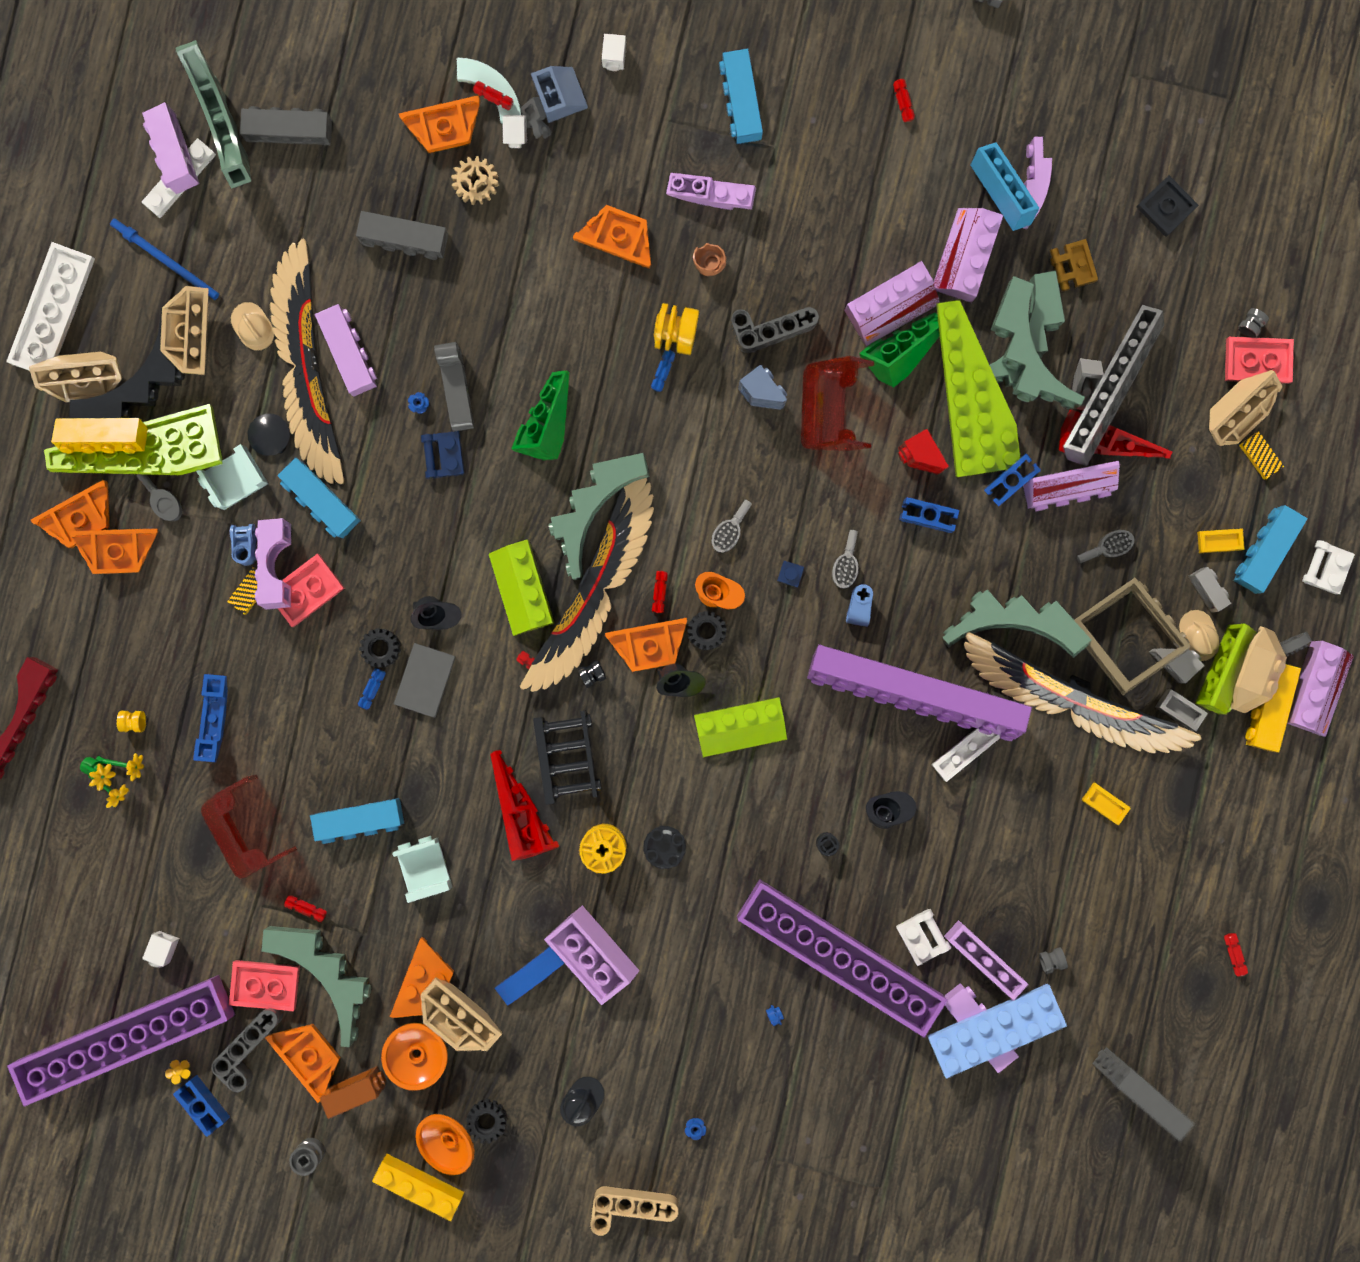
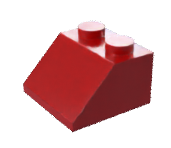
(922, 453)

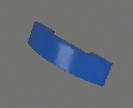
(212, 718)
(529, 976)

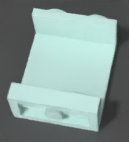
(233, 479)
(423, 868)

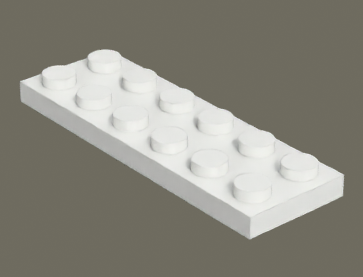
(51, 306)

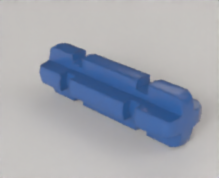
(663, 370)
(371, 688)

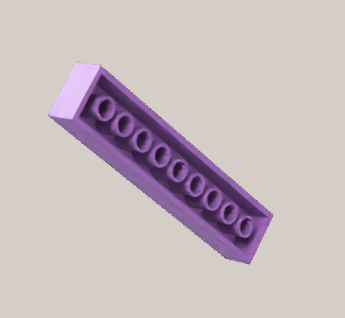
(918, 693)
(842, 958)
(121, 1040)

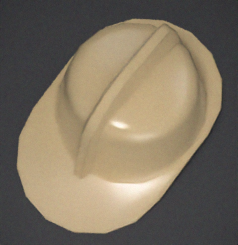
(252, 326)
(1200, 633)

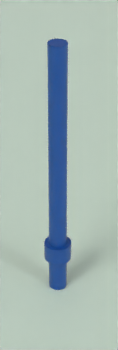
(132, 236)

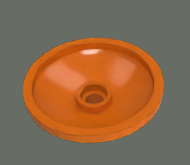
(404, 1066)
(445, 1144)

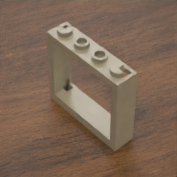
(1153, 607)

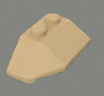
(186, 330)
(77, 375)
(1243, 408)
(1259, 672)
(457, 1018)

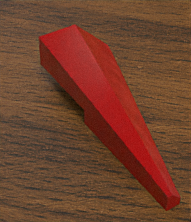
(1114, 441)
(523, 827)

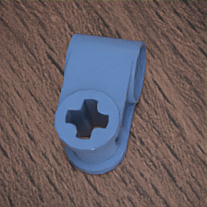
(243, 539)
(860, 610)

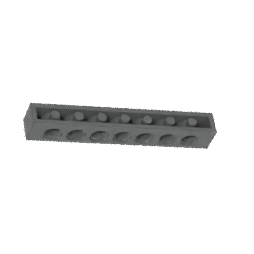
(1114, 385)

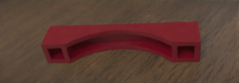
(33, 683)

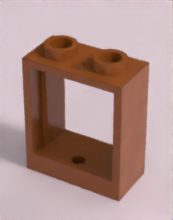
(353, 1092)

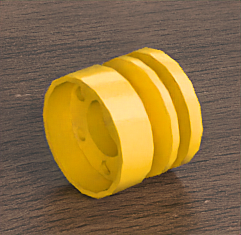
(676, 329)
(612, 839)

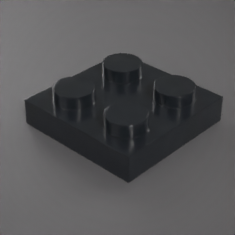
(1167, 206)

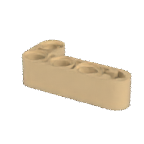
(635, 1209)

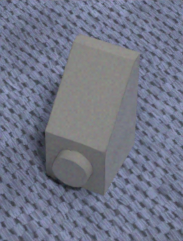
(1087, 379)
(1181, 668)

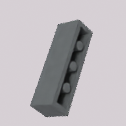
(286, 126)
(402, 235)

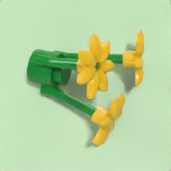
(100, 775)

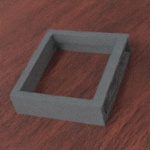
(1143, 1094)

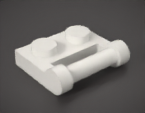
(1334, 569)
(916, 939)

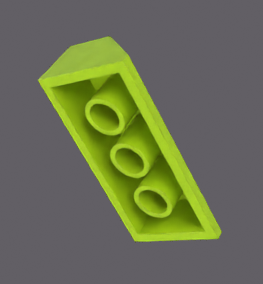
(521, 587)
(1225, 669)
(741, 727)

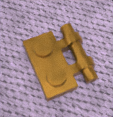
(1079, 262)

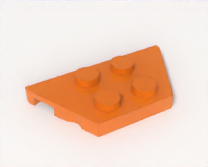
(443, 124)
(618, 235)
(79, 513)
(114, 549)
(649, 644)
(423, 969)
(307, 1056)

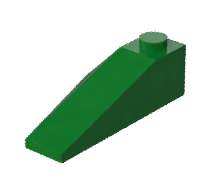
(903, 351)
(545, 429)

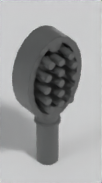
(162, 502)
(1111, 545)
(1295, 643)

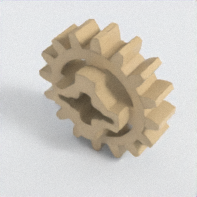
(467, 175)

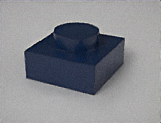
(790, 574)

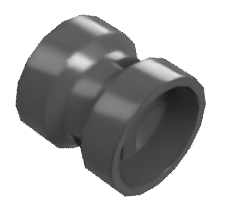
(1254, 321)
(1053, 960)

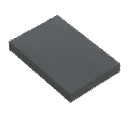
(424, 680)

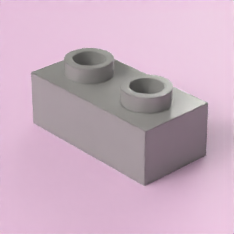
(1209, 589)
(1181, 710)

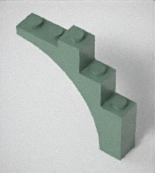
(222, 125)
(1044, 313)
(1021, 354)
(573, 527)
(1019, 614)
(328, 968)

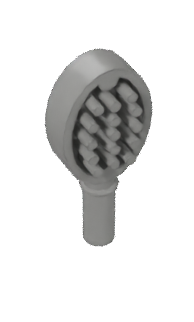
(728, 531)
(846, 566)

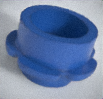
(424, 402)
(774, 1015)
(699, 1124)

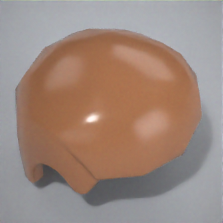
(709, 259)

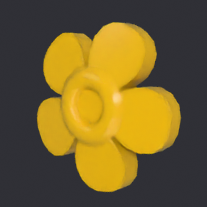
(178, 1070)

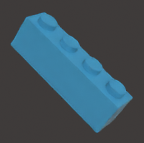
(741, 95)
(1004, 186)
(318, 498)
(1270, 549)
(357, 819)

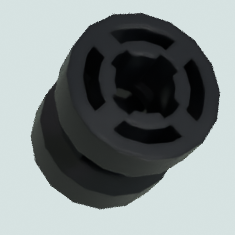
(587, 674)
(826, 840)

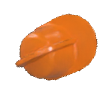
(719, 591)

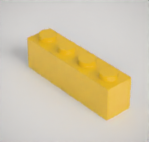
(100, 435)
(1271, 717)
(418, 1187)

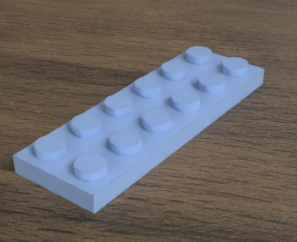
(997, 1030)

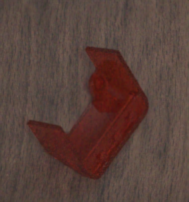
(825, 404)
(239, 858)

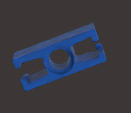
(1012, 488)
(936, 509)
(199, 1115)

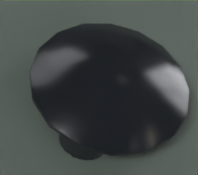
(269, 434)
(664, 847)

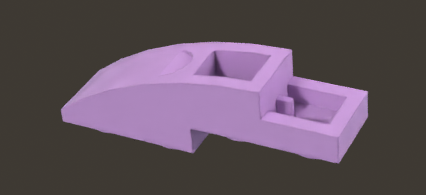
(1038, 172)
(709, 192)

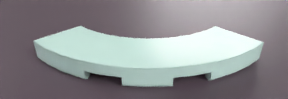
(473, 71)

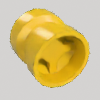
(131, 721)

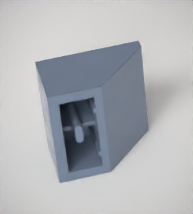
(558, 92)
(761, 390)

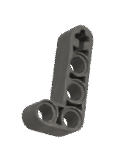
(775, 326)
(455, 385)
(248, 1042)

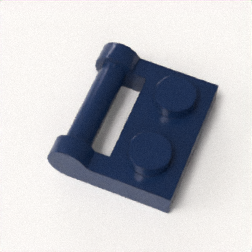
(450, 454)

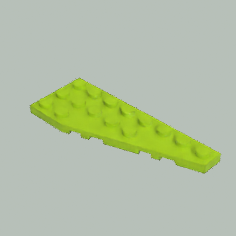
(979, 416)
(173, 447)

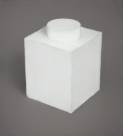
(613, 52)
(514, 130)
(160, 949)

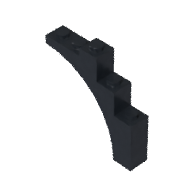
(136, 391)

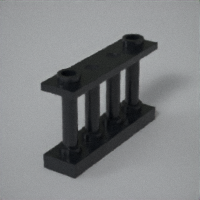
(549, 770)

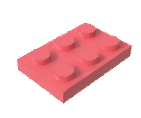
(1258, 355)
(310, 589)
(264, 985)

